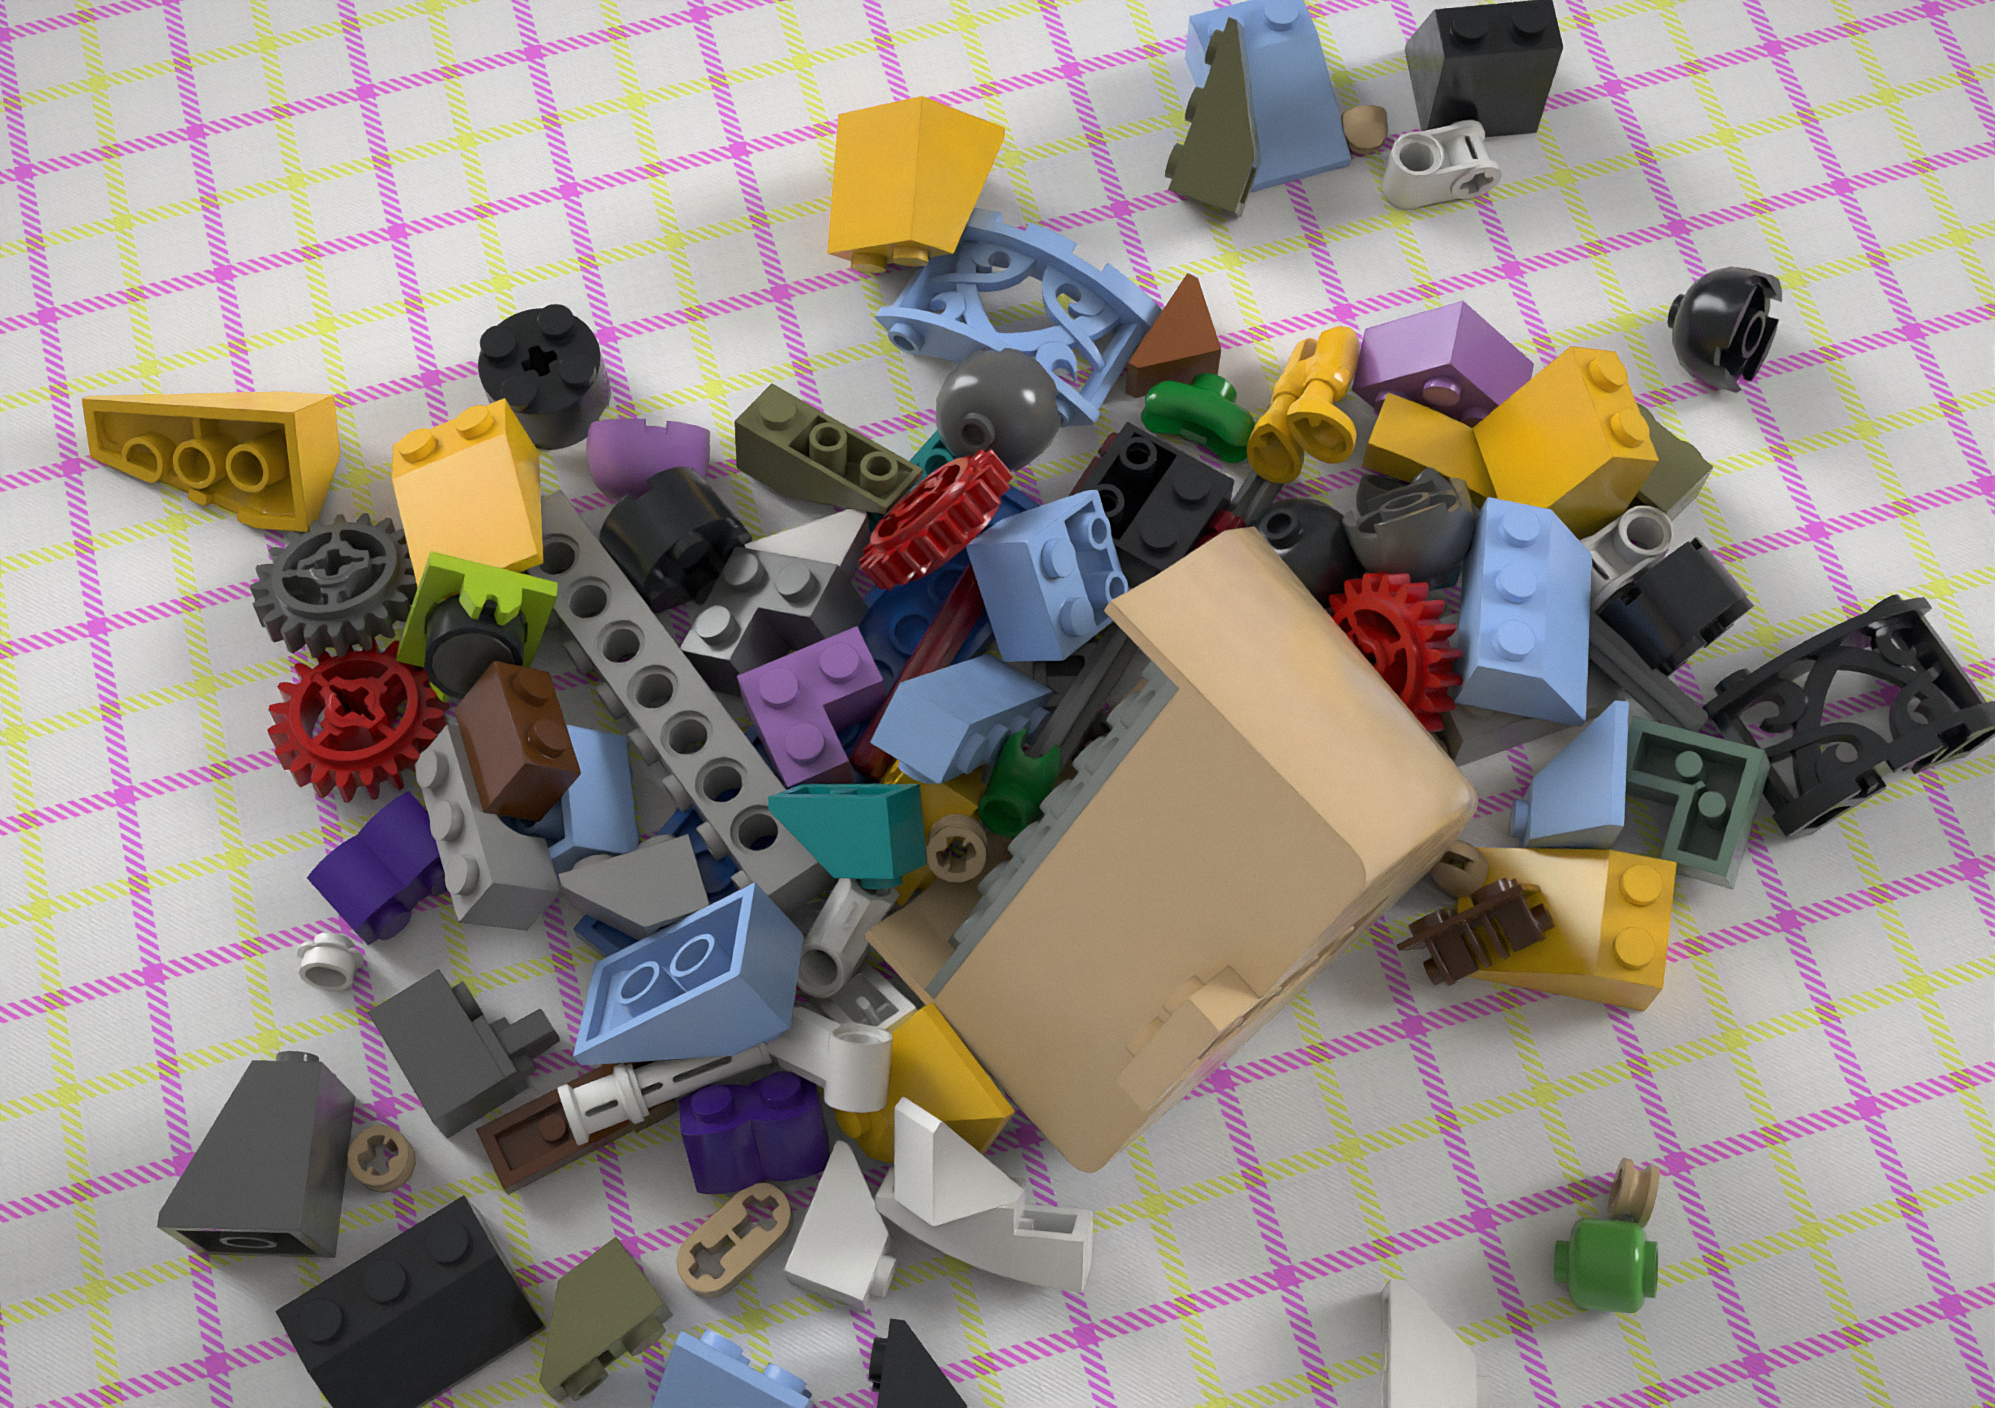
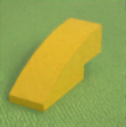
(1416, 437)

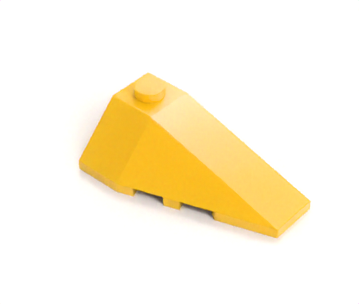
(237, 450)

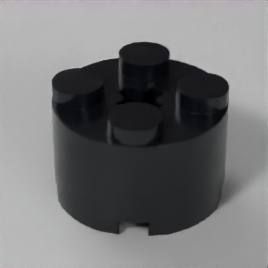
(547, 373)
(673, 538)
(1678, 607)

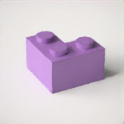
(1441, 361)
(807, 700)

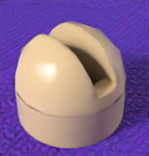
(1365, 128)
(1458, 881)

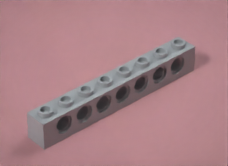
(690, 716)

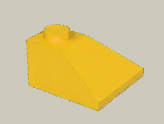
(939, 1076)

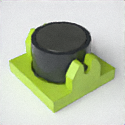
(474, 626)

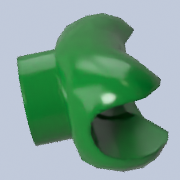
(1201, 414)
(1018, 787)

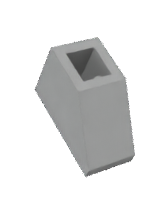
(639, 888)

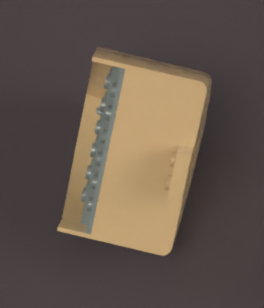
(1188, 861)

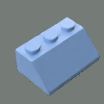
(1525, 615)

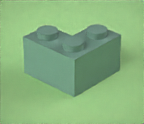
(1713, 794)

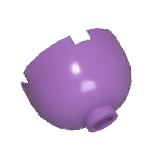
(630, 452)

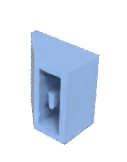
(1048, 577)
(718, 1376)

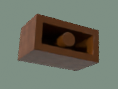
(517, 741)

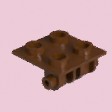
(1444, 930)

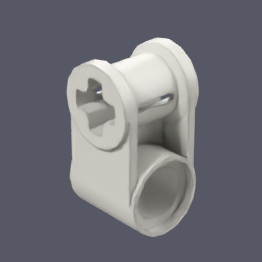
(1439, 166)
(1620, 563)

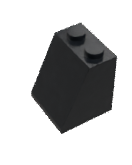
(1485, 65)

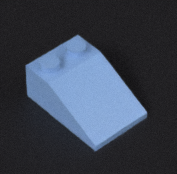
(1290, 87)
(695, 986)

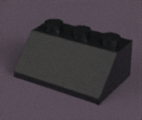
(412, 1315)

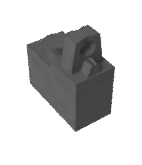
(455, 1063)

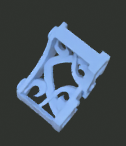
(1103, 299)

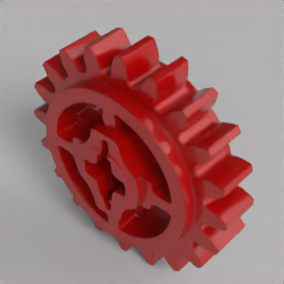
(935, 519)
(1402, 640)
(358, 724)

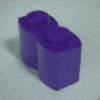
(383, 870)
(754, 1133)

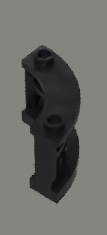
(1826, 786)

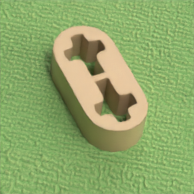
(746, 1252)

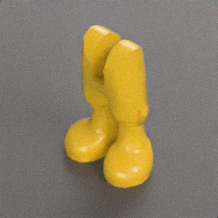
(1303, 410)

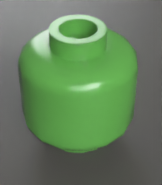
(1607, 1265)

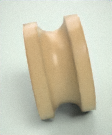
(954, 869)
(363, 1151)
(1633, 1192)

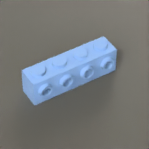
(960, 718)

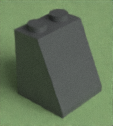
(269, 1166)

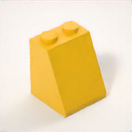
(906, 181)
(1570, 441)

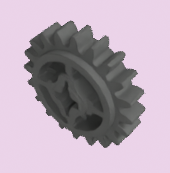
(336, 586)

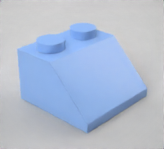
(595, 810)

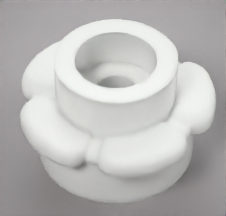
(329, 961)

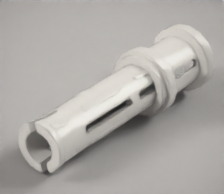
(632, 1091)

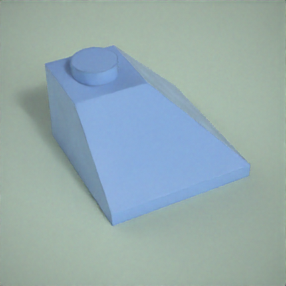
(1580, 792)

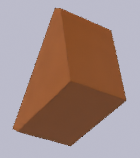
(1177, 344)

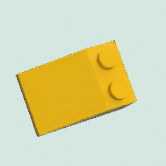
(471, 490)
(1607, 917)

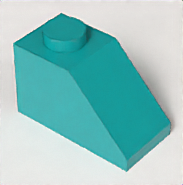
(857, 828)

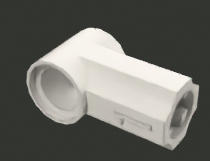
(841, 934)
(843, 1059)

